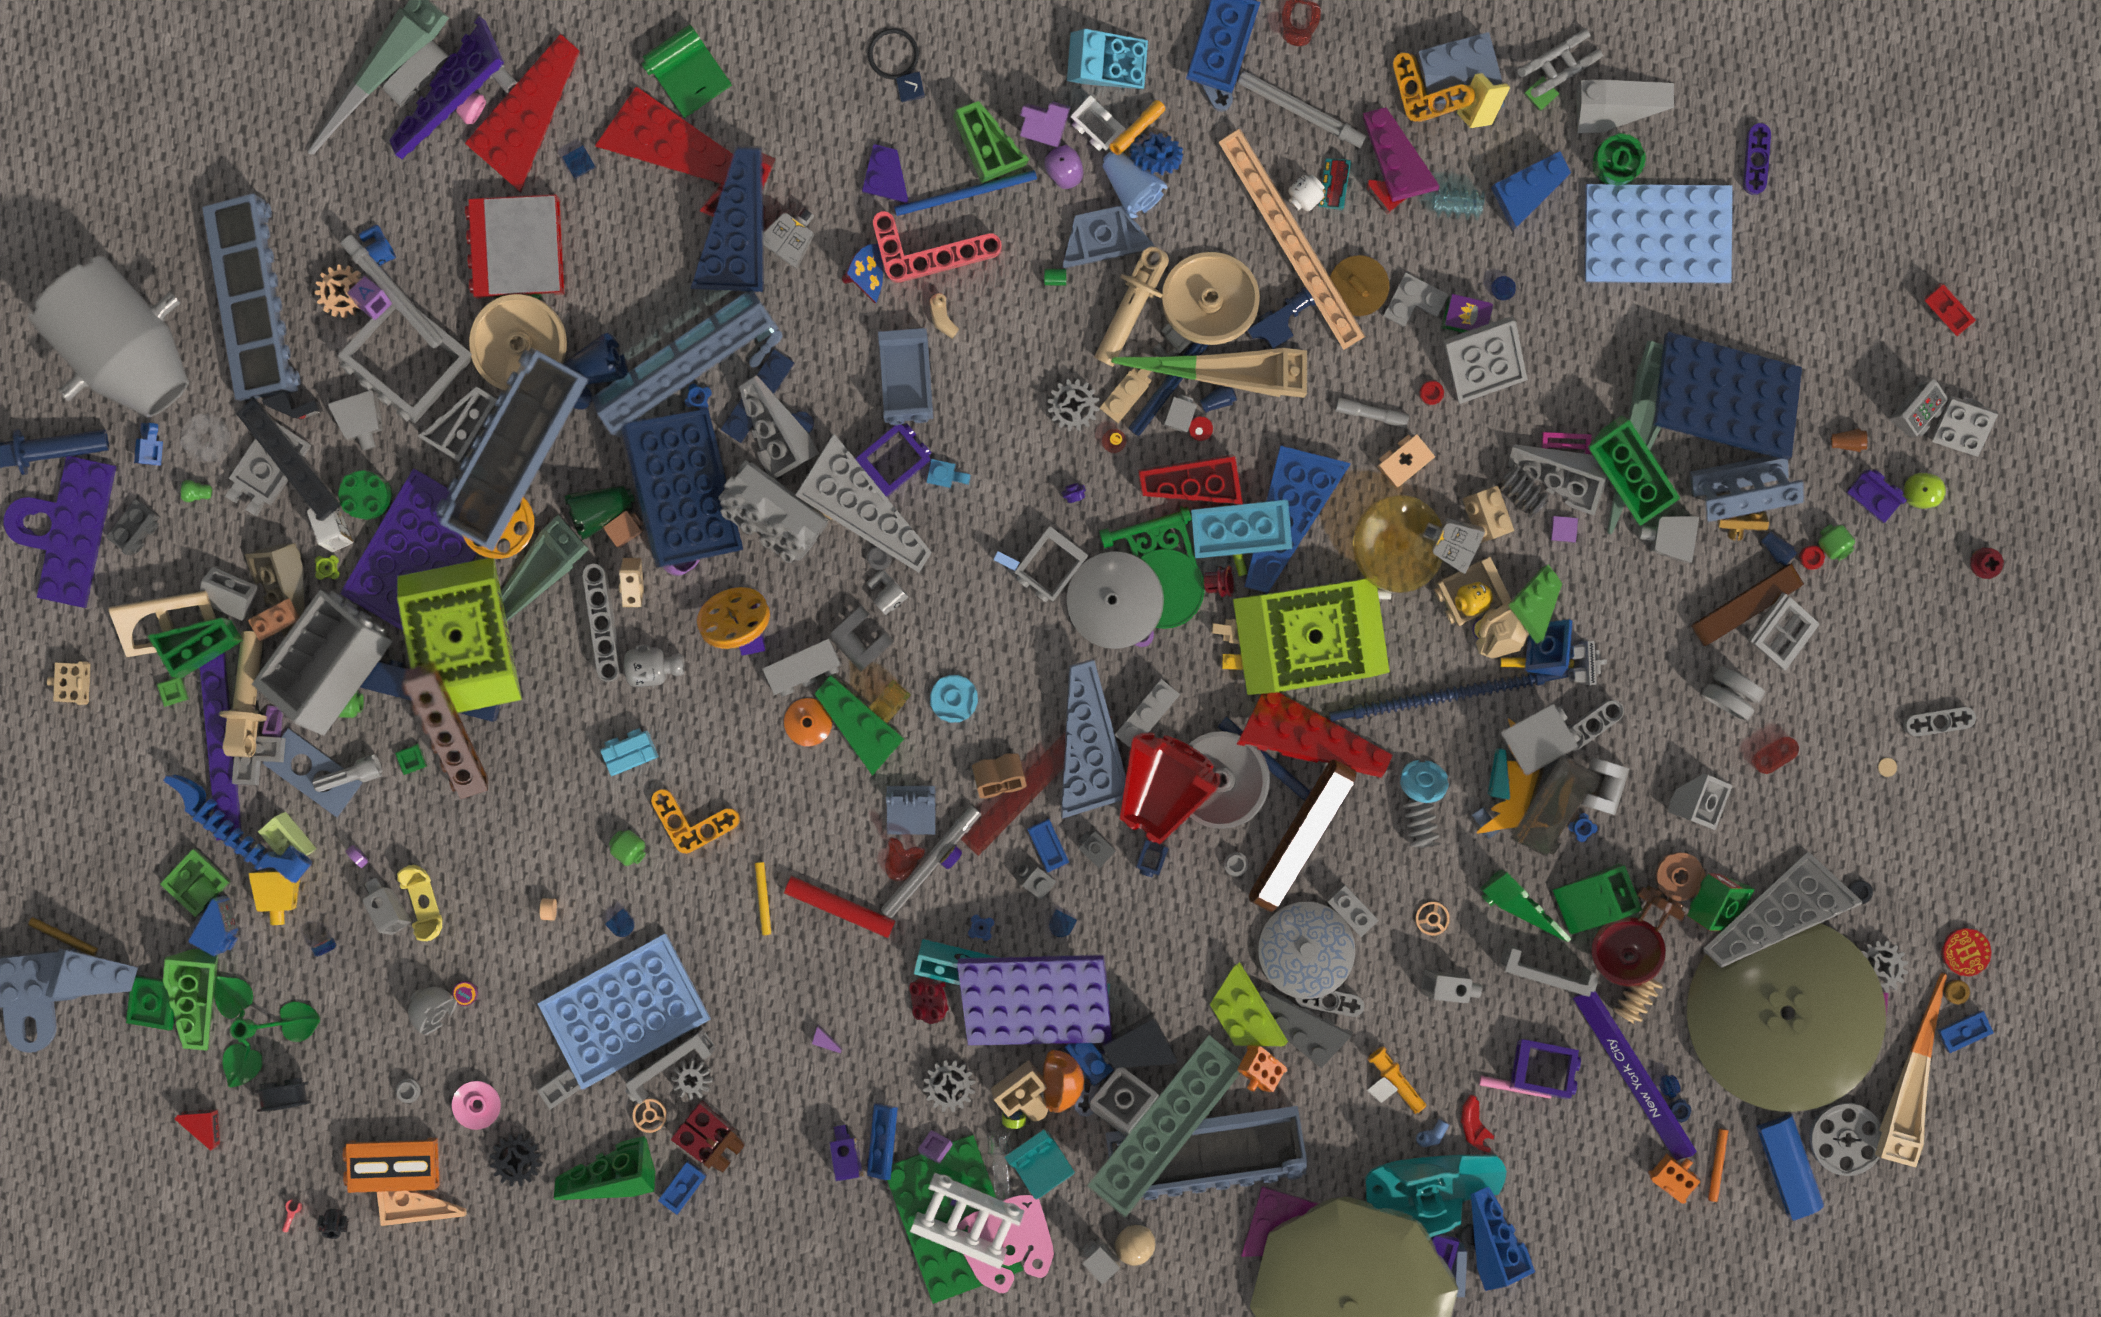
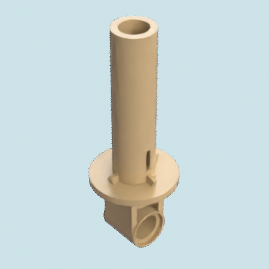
(1141, 285)
(243, 718)

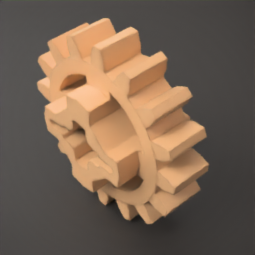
(335, 299)

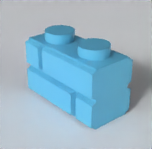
(629, 752)

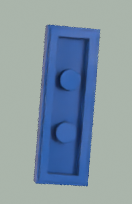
(882, 1141)

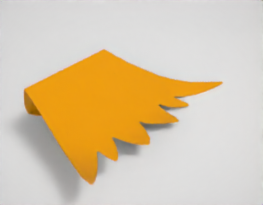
(1521, 792)

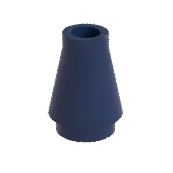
(1219, 398)
(1779, 549)

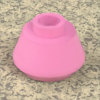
(471, 108)

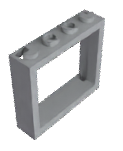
(386, 395)

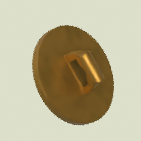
(1361, 284)

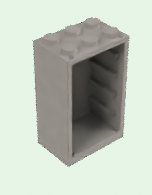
(322, 662)

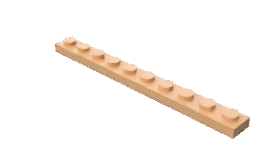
(1291, 239)

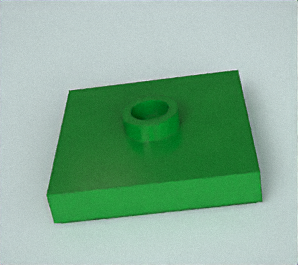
(149, 1004)

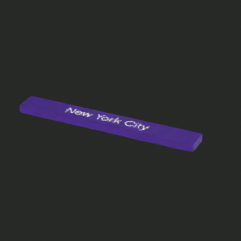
(1635, 1075)

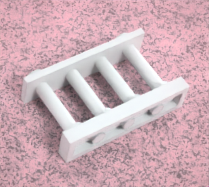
(959, 1240)

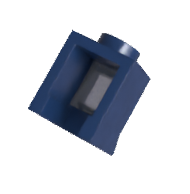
(1151, 858)

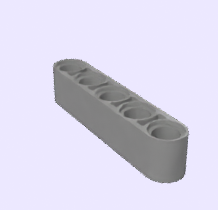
(594, 613)

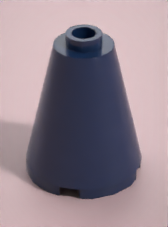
(599, 361)

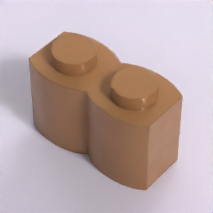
(999, 775)

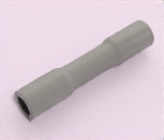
(1357, 409)

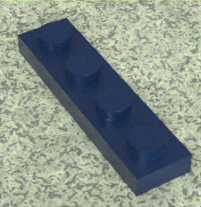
(772, 375)

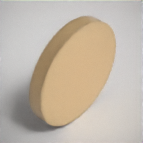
(1887, 767)

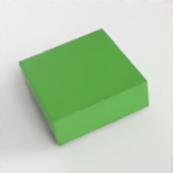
(1543, 100)
(172, 691)

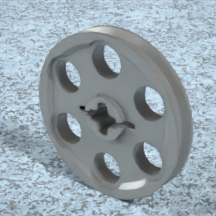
(1839, 1130)

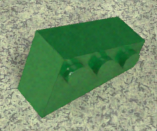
(193, 646)

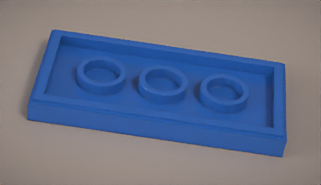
(1223, 43)

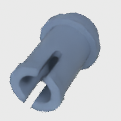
(1482, 817)

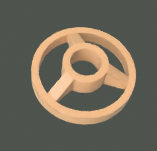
(1426, 920)
(645, 1119)

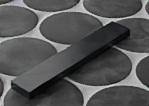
(288, 459)

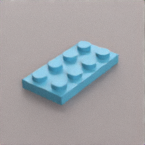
(1241, 529)

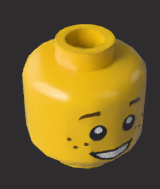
(1473, 598)

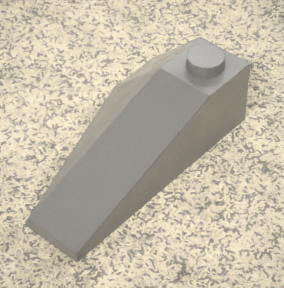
(1617, 103)
(779, 435)
(1567, 473)

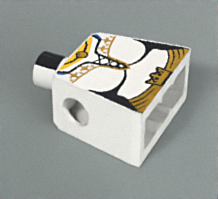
(331, 532)

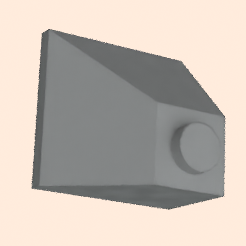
(1701, 800)

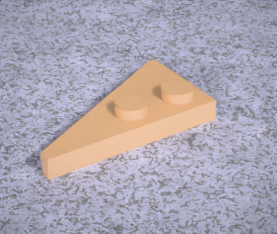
(414, 1206)

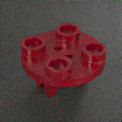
(928, 1000)

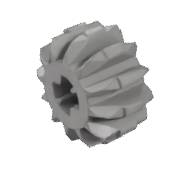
(689, 1087)

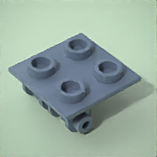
(910, 809)

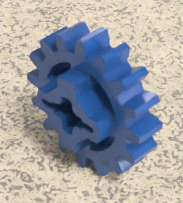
(1156, 153)

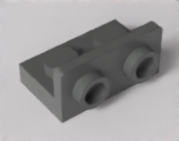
(133, 528)

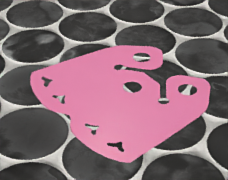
(1031, 1231)

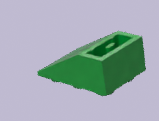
(1597, 899)

